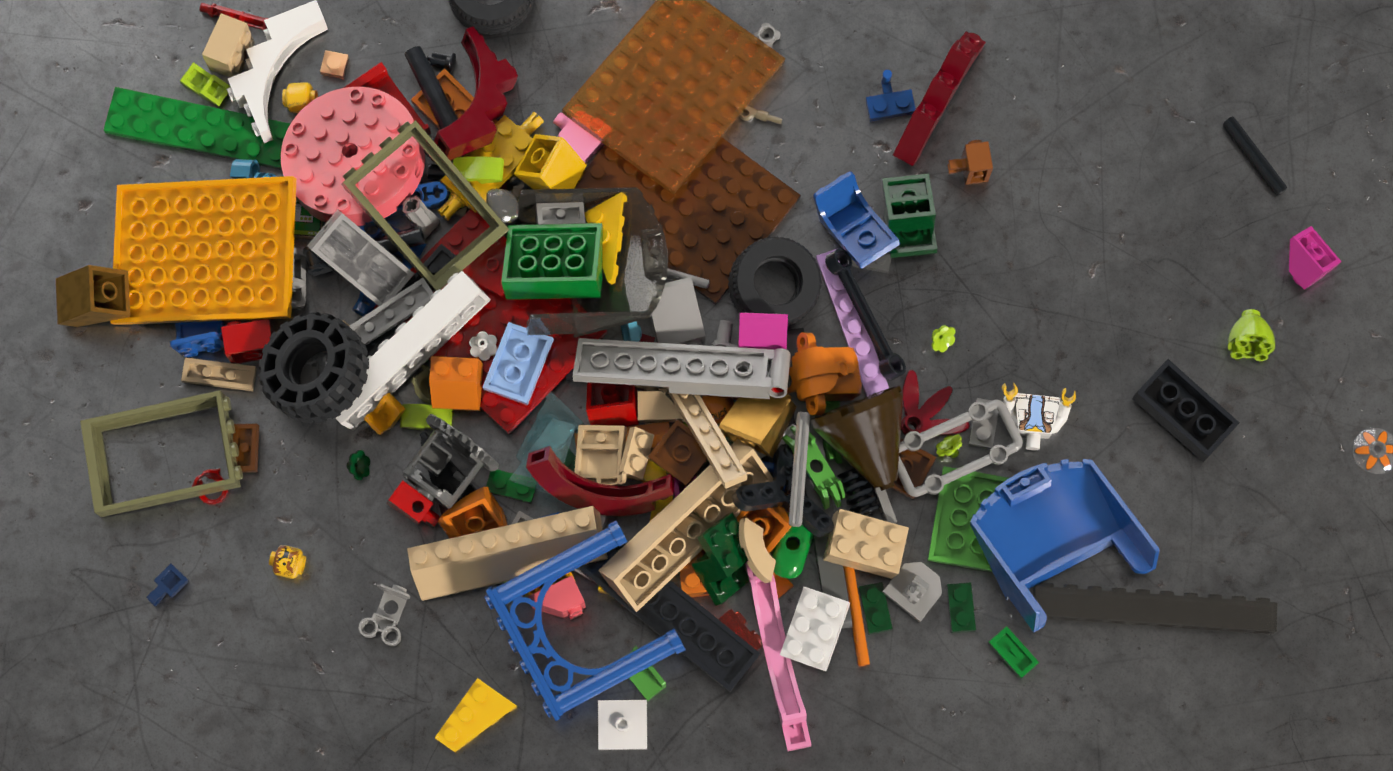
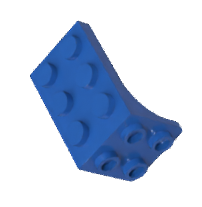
(853, 221)
(198, 337)

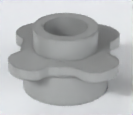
(767, 29)

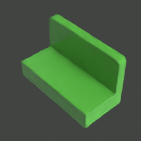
(648, 681)

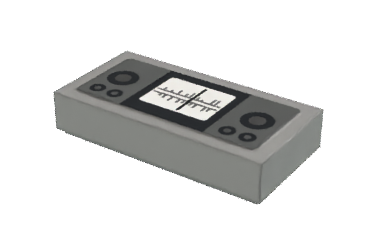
(885, 506)

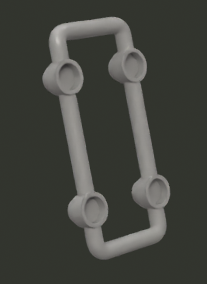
(998, 454)

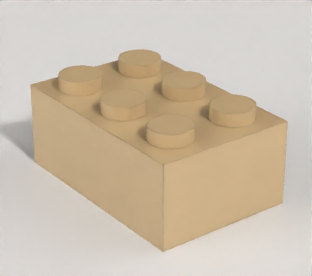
(866, 544)

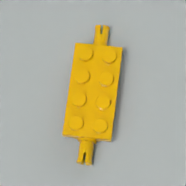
(510, 144)

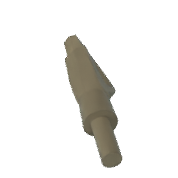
(759, 114)

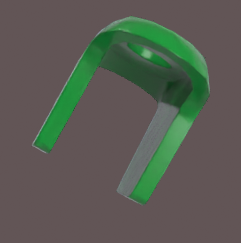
(791, 562)

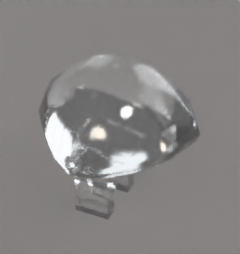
(503, 204)

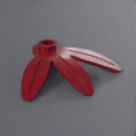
(920, 417)

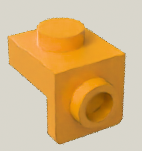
(385, 414)

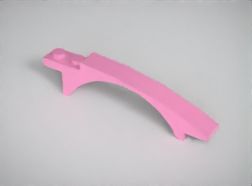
(780, 669)

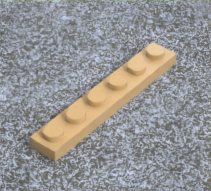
(710, 438)

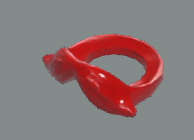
(211, 474)

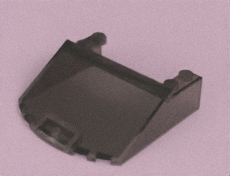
(640, 263)

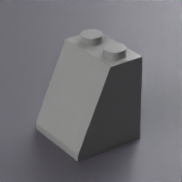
(678, 315)

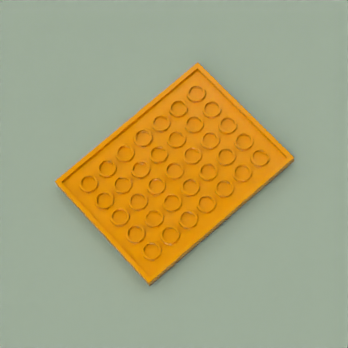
(206, 249)

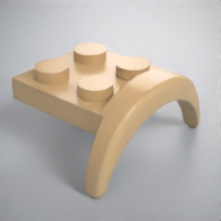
(600, 453)

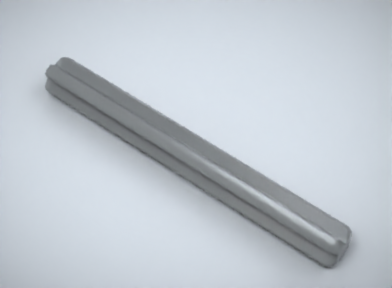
(799, 469)

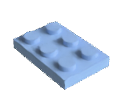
(517, 364)

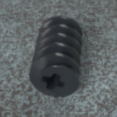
(858, 492)

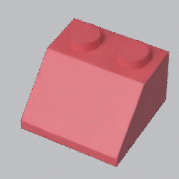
(562, 599)

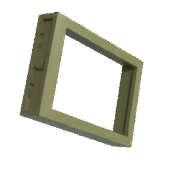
(466, 256)
(97, 462)

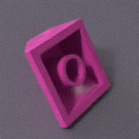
(1310, 258)

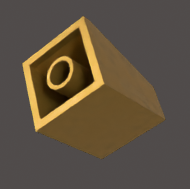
(92, 296)
(759, 422)

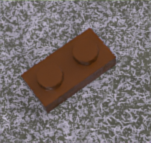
(247, 441)

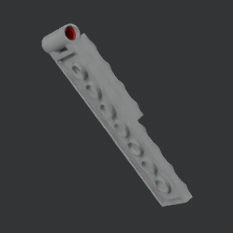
(685, 367)

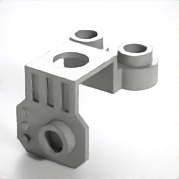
(385, 622)

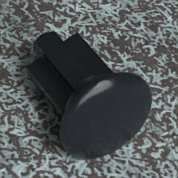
(443, 61)

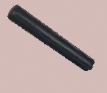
(1254, 155)

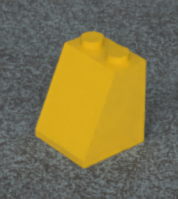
(550, 164)

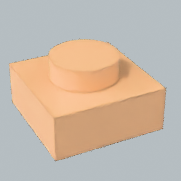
(334, 64)

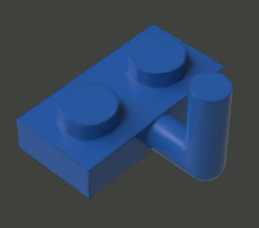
(890, 103)

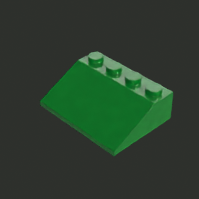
(553, 261)

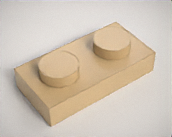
(636, 453)

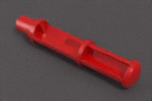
(251, 20)

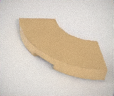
(752, 541)

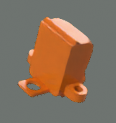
(823, 374)

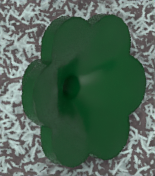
(358, 465)

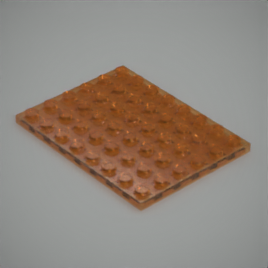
(673, 88)

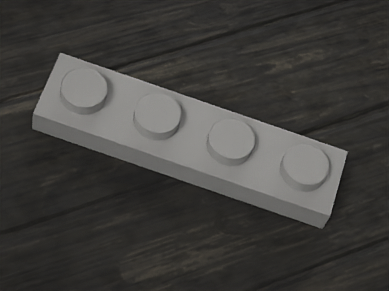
(392, 312)

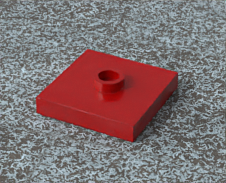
(488, 269)

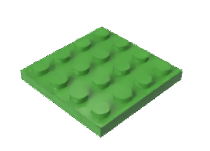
(952, 534)

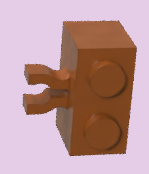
(974, 162)

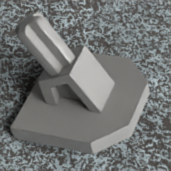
(914, 589)

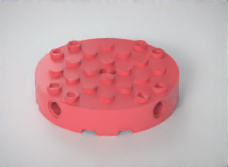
(334, 137)

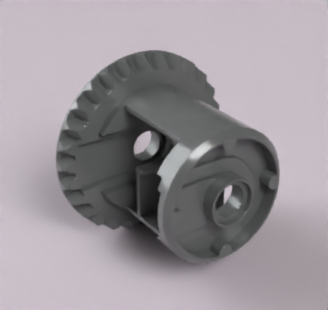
(435, 459)

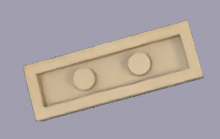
(219, 374)

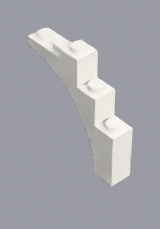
(284, 36)

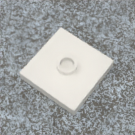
(622, 724)

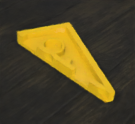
(610, 215)

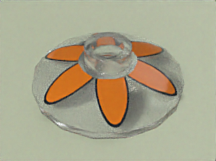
(1364, 451)

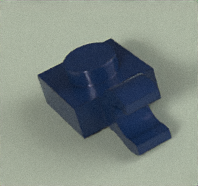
(169, 582)

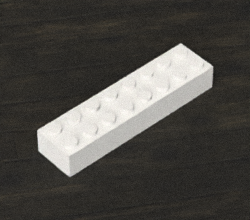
(416, 343)

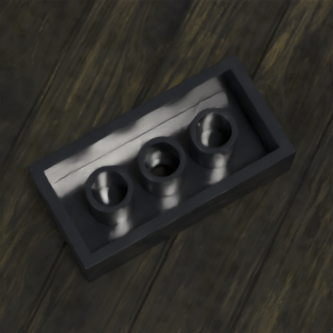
(1206, 420)

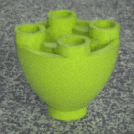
(1251, 337)

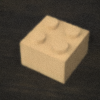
(228, 46)

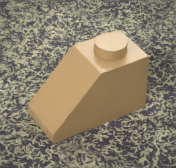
(656, 407)

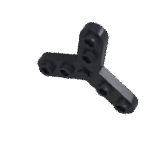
(770, 495)

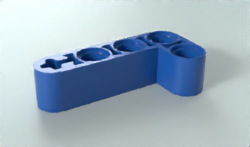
(432, 203)

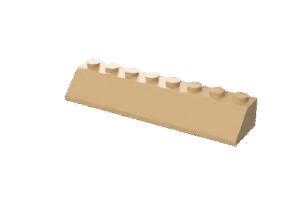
(672, 535)
(498, 553)

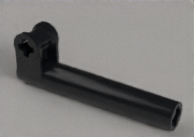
(431, 88)
(411, 236)

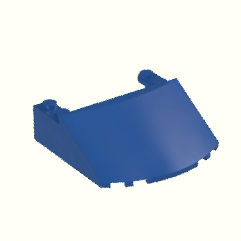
(1051, 522)

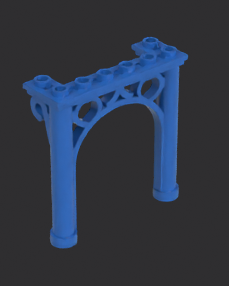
(602, 677)

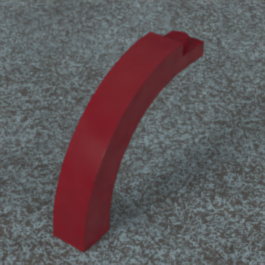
(582, 493)

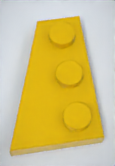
(473, 715)

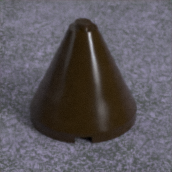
(867, 434)

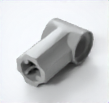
(420, 215)

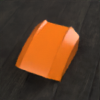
(473, 514)

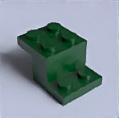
(910, 214)
(722, 563)

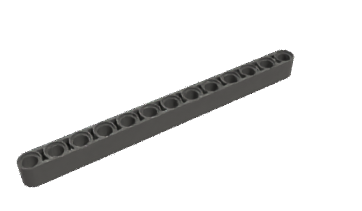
(830, 574)

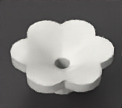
(486, 350)

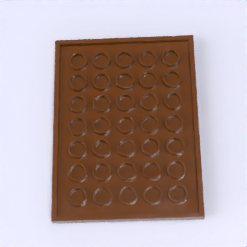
(712, 214)

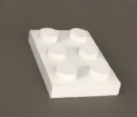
(815, 628)

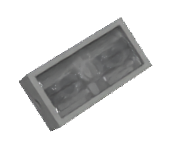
(360, 259)

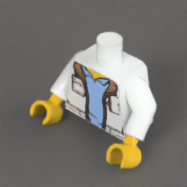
(1036, 414)

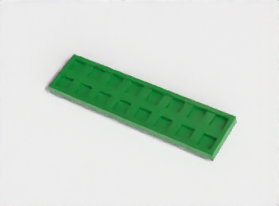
(192, 127)

